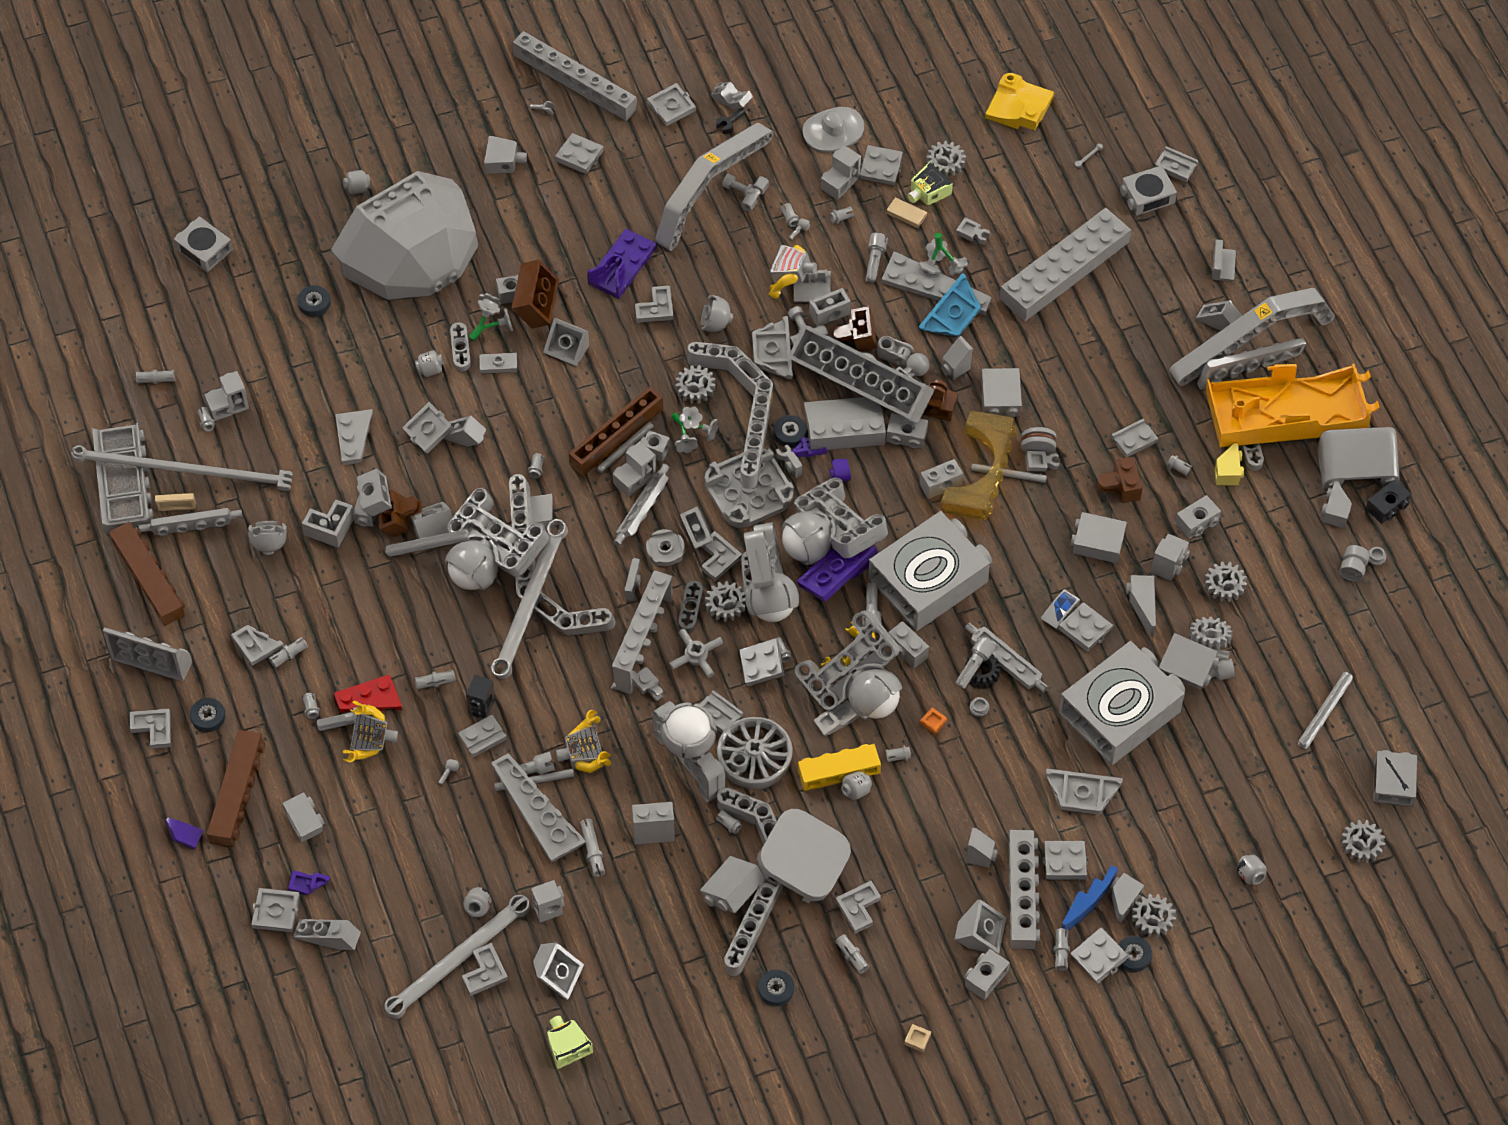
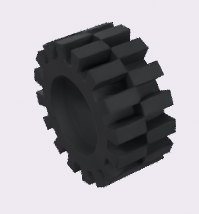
(991, 677)

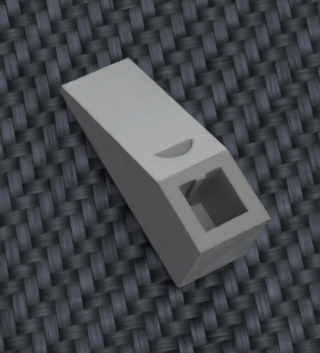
(328, 933)

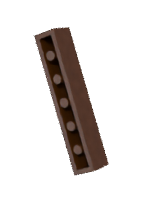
(616, 431)
(147, 574)
(235, 788)

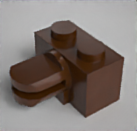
(860, 329)
(941, 402)
(1123, 480)
(396, 519)

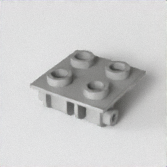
(813, 286)

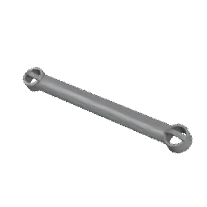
(529, 599)
(457, 956)

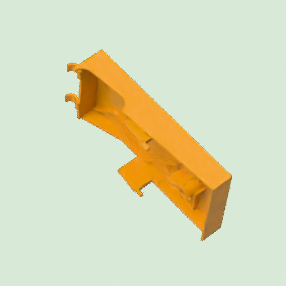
(1288, 407)

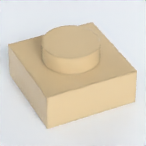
(917, 1038)

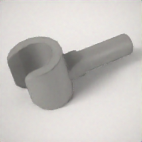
(547, 106)
(802, 224)
(451, 765)

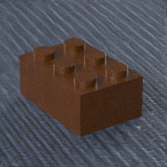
(535, 294)

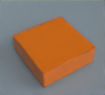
(933, 721)

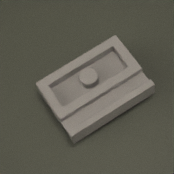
(1177, 164)
(1134, 438)
(721, 710)
(482, 736)

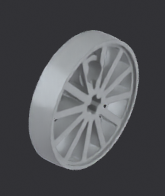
(754, 752)

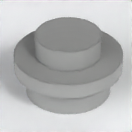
(1377, 556)
(979, 707)

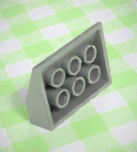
(844, 423)
(148, 654)

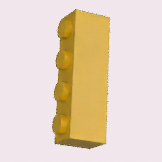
(832, 768)

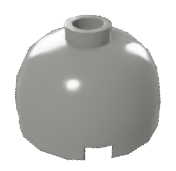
(715, 314)
(267, 536)

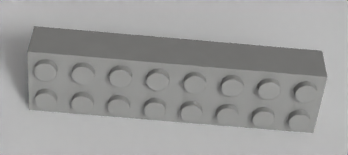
(1065, 264)
(861, 373)

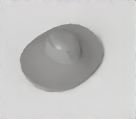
(833, 129)

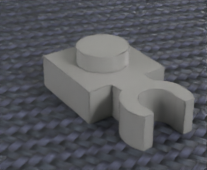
(969, 230)
(1039, 461)

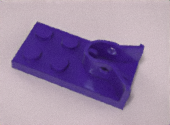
(621, 263)
(834, 571)

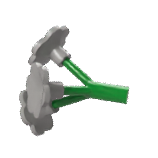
(936, 252)
(489, 305)
(690, 419)

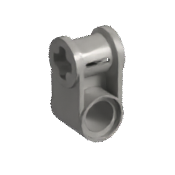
(894, 350)

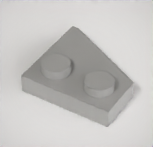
(255, 644)

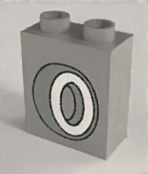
(930, 570)
(1122, 702)

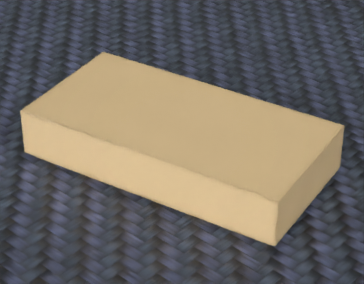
(906, 212)
(175, 502)

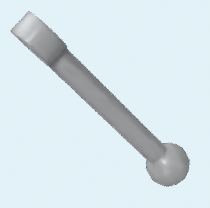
(1078, 164)

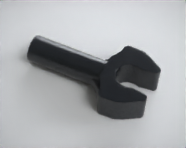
(729, 121)

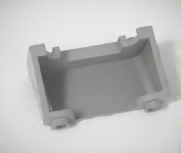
(1358, 455)

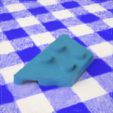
(953, 311)

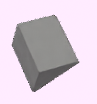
(566, 342)

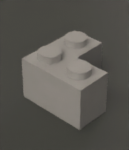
(843, 174)
(228, 399)
(636, 471)
(329, 527)
(1169, 557)

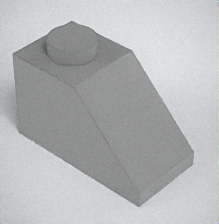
(1218, 314)
(957, 359)
(466, 432)
(696, 527)
(980, 849)
(1124, 895)

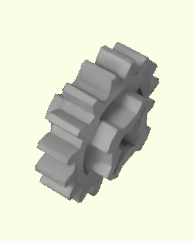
(946, 158)
(695, 385)
(1225, 574)
(724, 598)
(1210, 632)
(1357, 846)
(1152, 908)

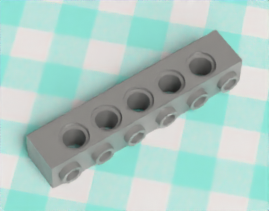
(1023, 937)

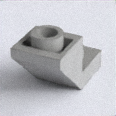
(729, 96)

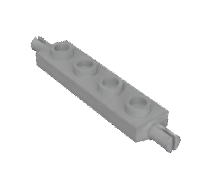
(642, 505)
(190, 521)
(1010, 660)

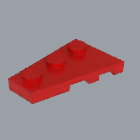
(376, 693)

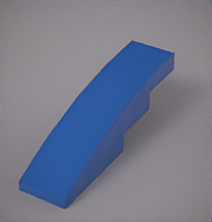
(1087, 902)

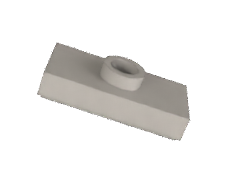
(498, 363)
(633, 579)

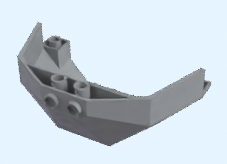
(408, 238)

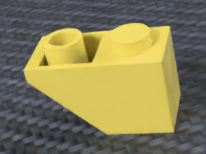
(1228, 467)

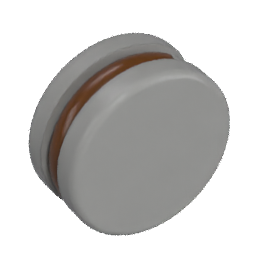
(1038, 440)

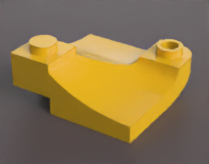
(1019, 103)

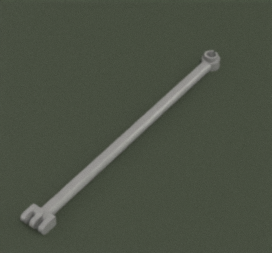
(282, 480)

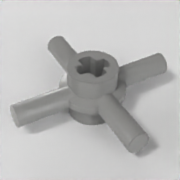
(696, 653)

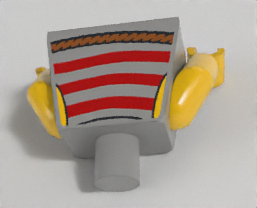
(790, 268)

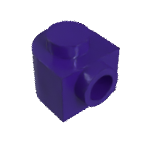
(840, 470)

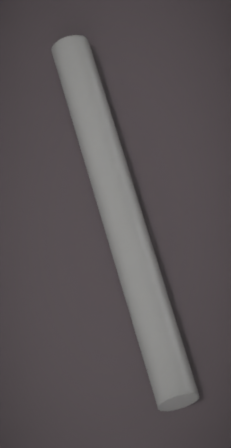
(621, 450)
(1011, 473)
(543, 778)

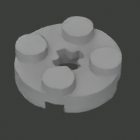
(661, 557)

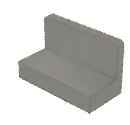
(1223, 263)

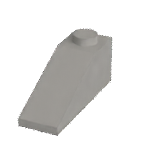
(1142, 598)

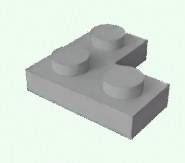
(659, 309)
(722, 558)
(156, 722)
(854, 904)
(490, 971)

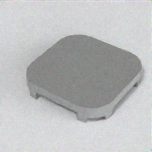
(748, 506)
(804, 854)

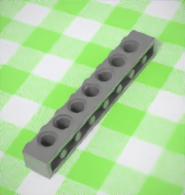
(575, 76)

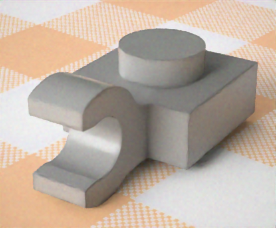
(792, 463)
(647, 682)

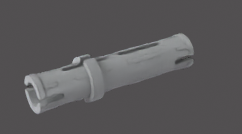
(594, 854)

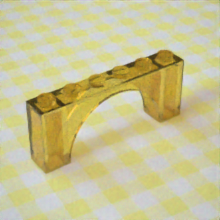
(977, 499)

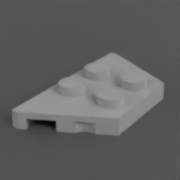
(772, 348)
(1082, 791)

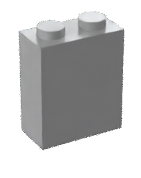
(1001, 391)
(1098, 537)
(1189, 661)
(653, 823)
(732, 884)

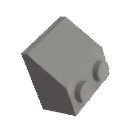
(431, 520)

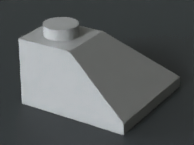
(981, 928)
(557, 968)

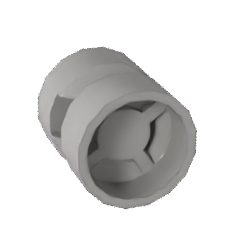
(1354, 563)

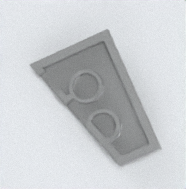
(352, 434)

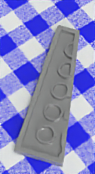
(907, 275)
(1248, 361)
(544, 820)

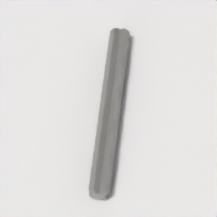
(428, 542)
(1325, 710)

